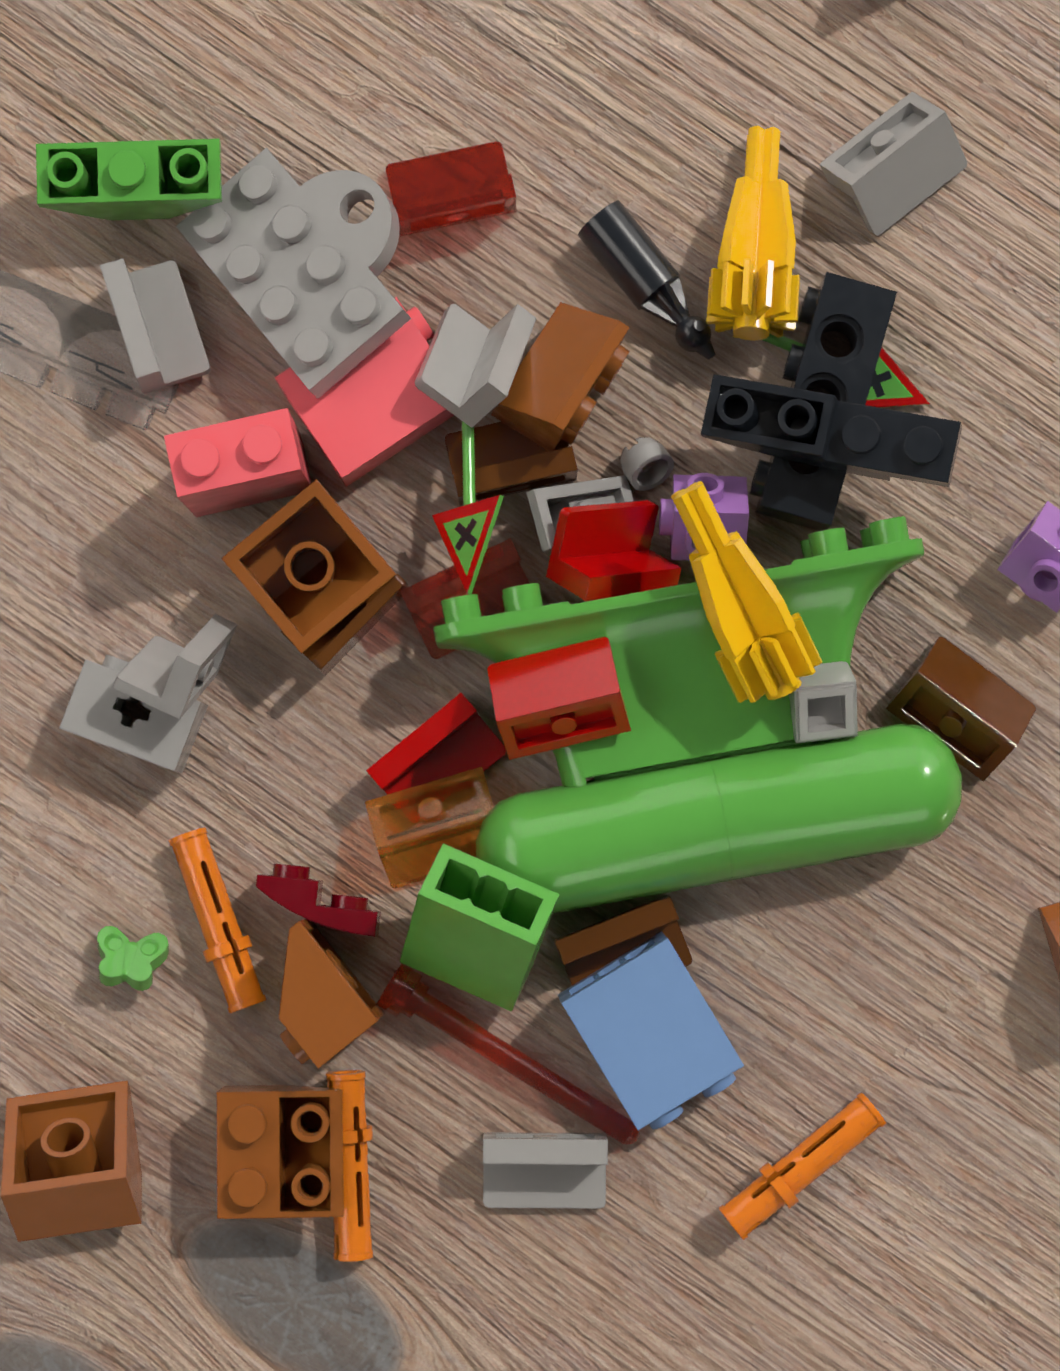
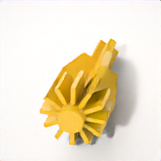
(753, 274)
(758, 637)

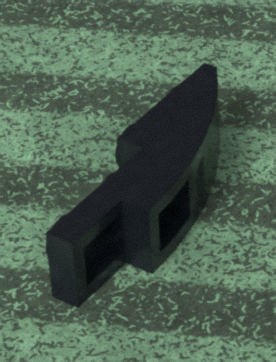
(831, 432)

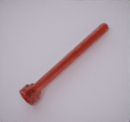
(409, 996)

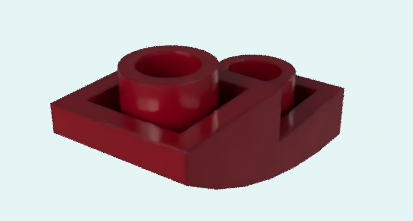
(299, 894)

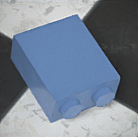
(651, 1032)

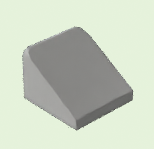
(825, 704)

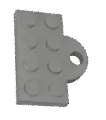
(302, 265)

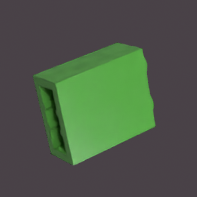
(477, 927)

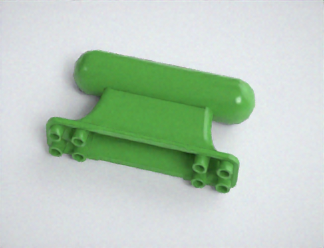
(701, 780)

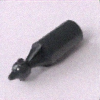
(644, 274)

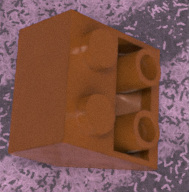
(559, 373)
(279, 1152)

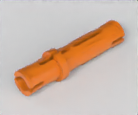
(217, 920)
(802, 1166)
(353, 1230)

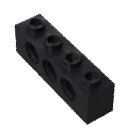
(862, 315)

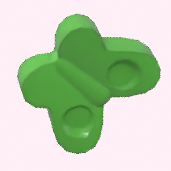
(130, 960)

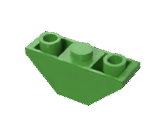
(129, 178)

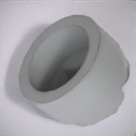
(646, 464)

